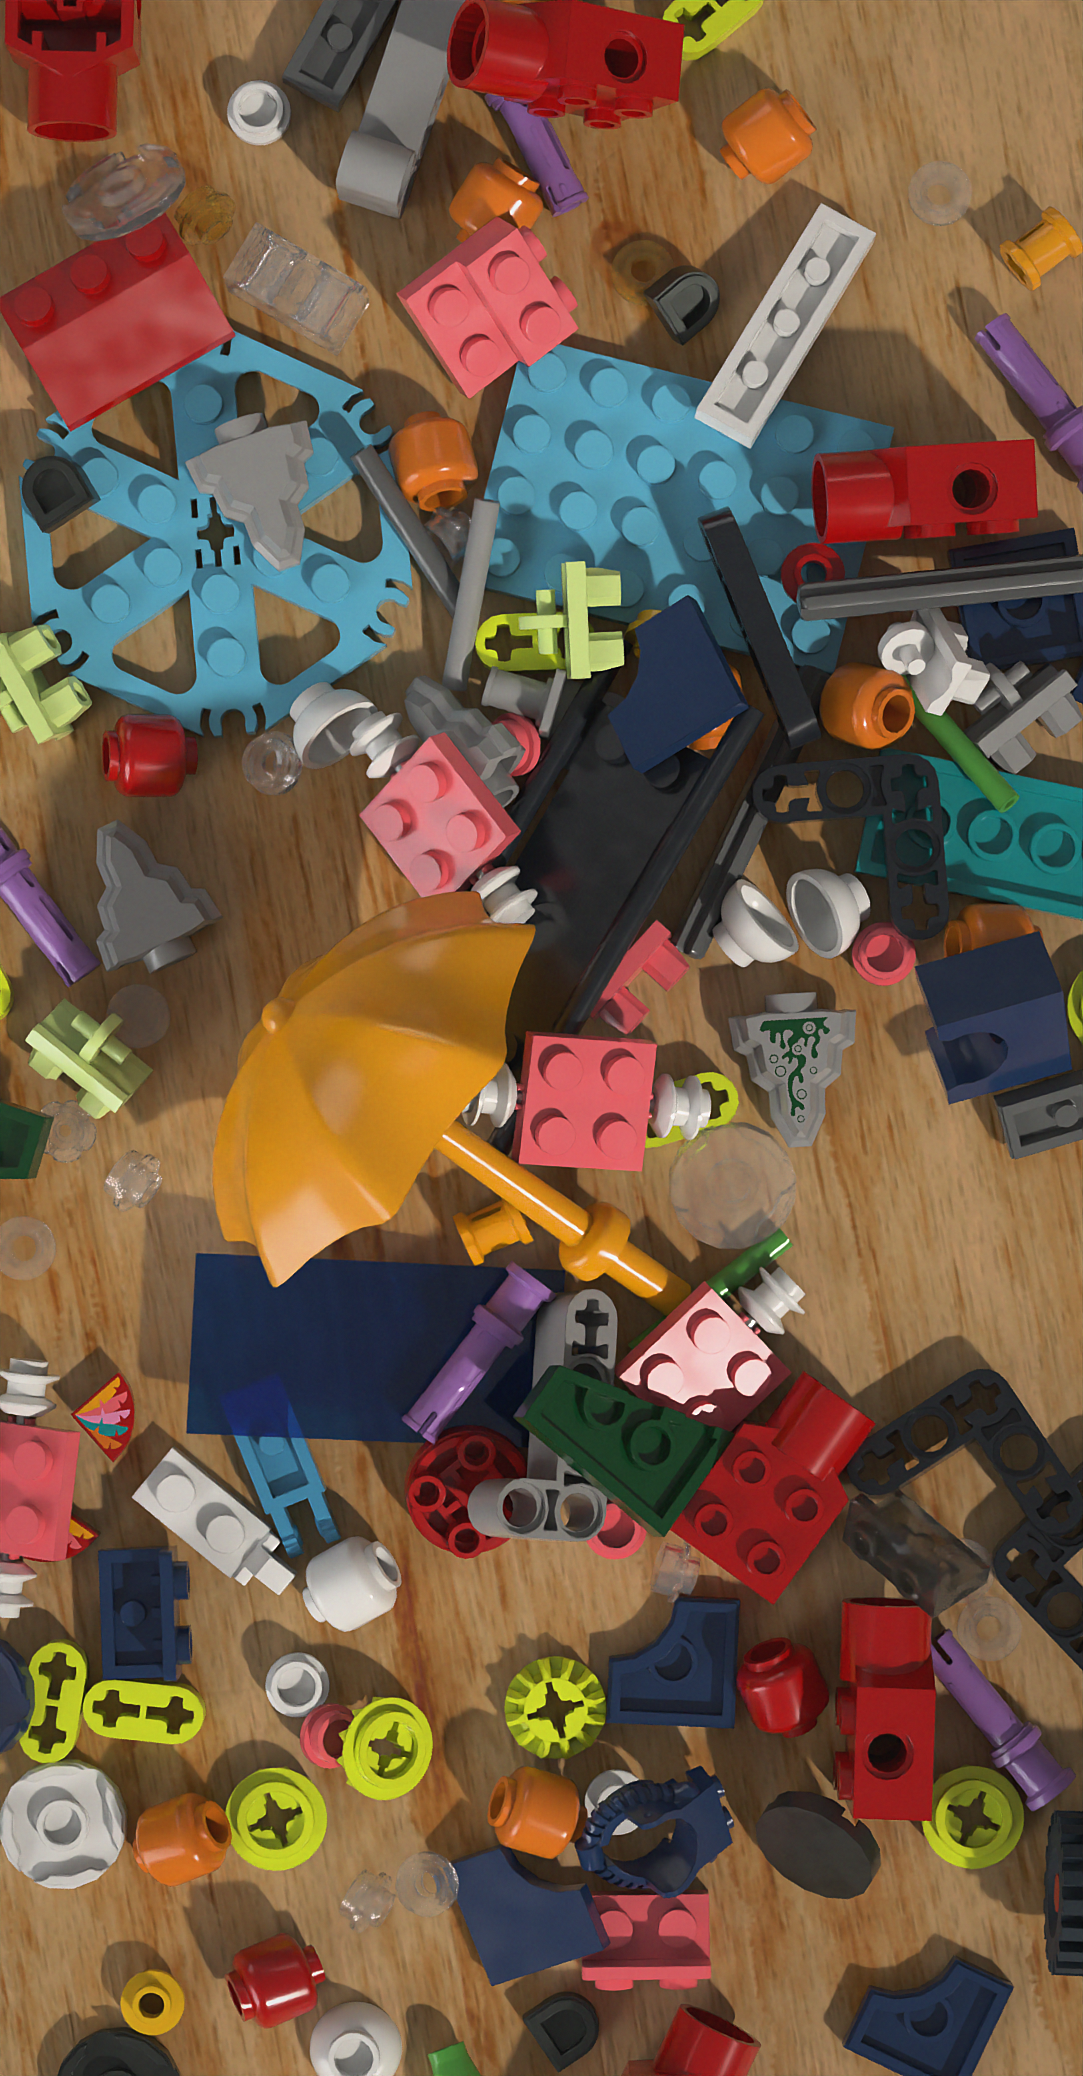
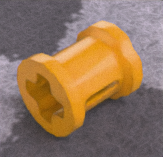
(1041, 248)
(492, 1229)

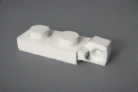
(214, 1522)

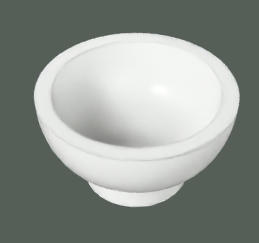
(326, 723)
(827, 909)
(753, 927)
(355, 2042)

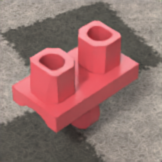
(656, 958)

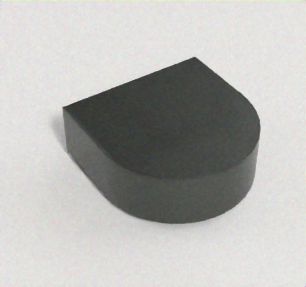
(684, 301)
(56, 492)
(563, 2027)

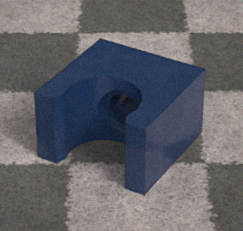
(995, 1017)

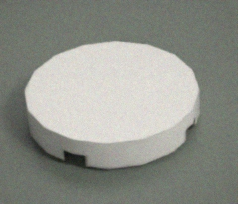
(63, 1823)

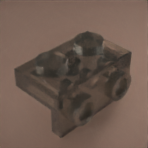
(913, 1551)

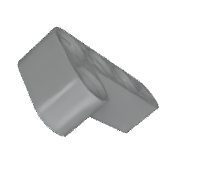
(401, 110)
(549, 1478)

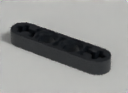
(759, 628)

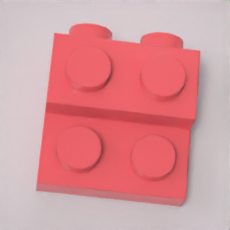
(490, 306)

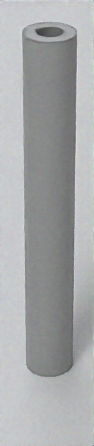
(470, 594)

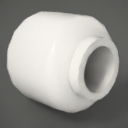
(351, 1583)

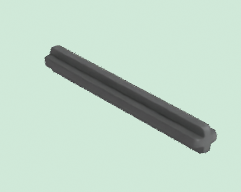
(940, 588)
(740, 834)

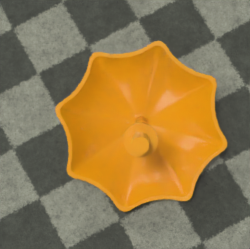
(365, 1078)

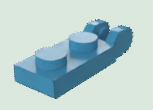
(284, 1475)

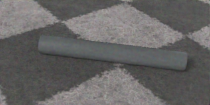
(407, 525)

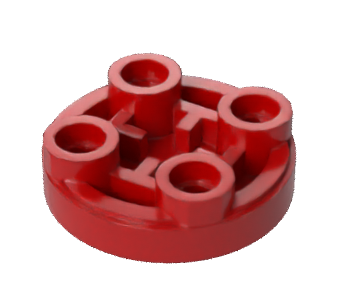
(444, 1477)

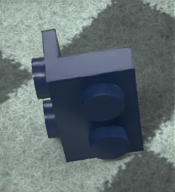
(142, 1612)

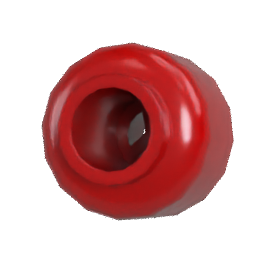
(148, 755)
(782, 1687)
(274, 1980)

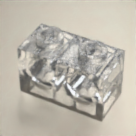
(296, 289)

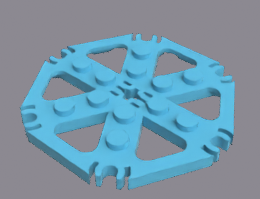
(224, 595)

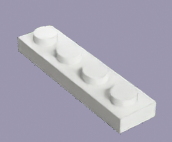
(785, 325)

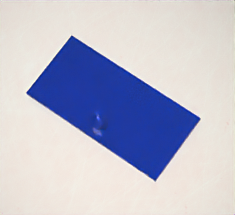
(344, 1348)

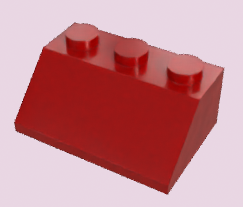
(115, 320)

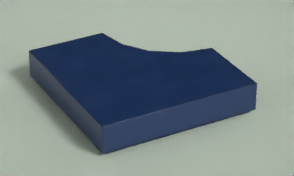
(679, 687)
(683, 1673)
(522, 1919)
(931, 2027)

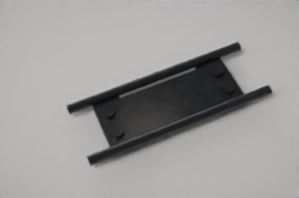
(598, 859)

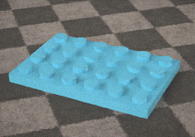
(615, 471)

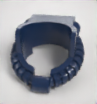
(671, 1866)

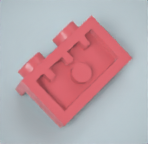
(651, 1940)

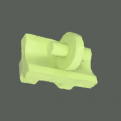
(583, 650)
(25, 693)
(89, 1055)

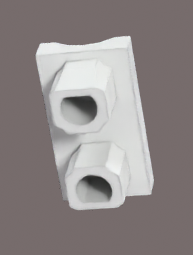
(933, 660)

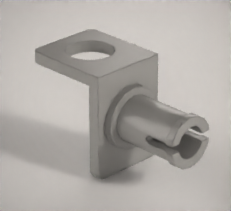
(536, 698)

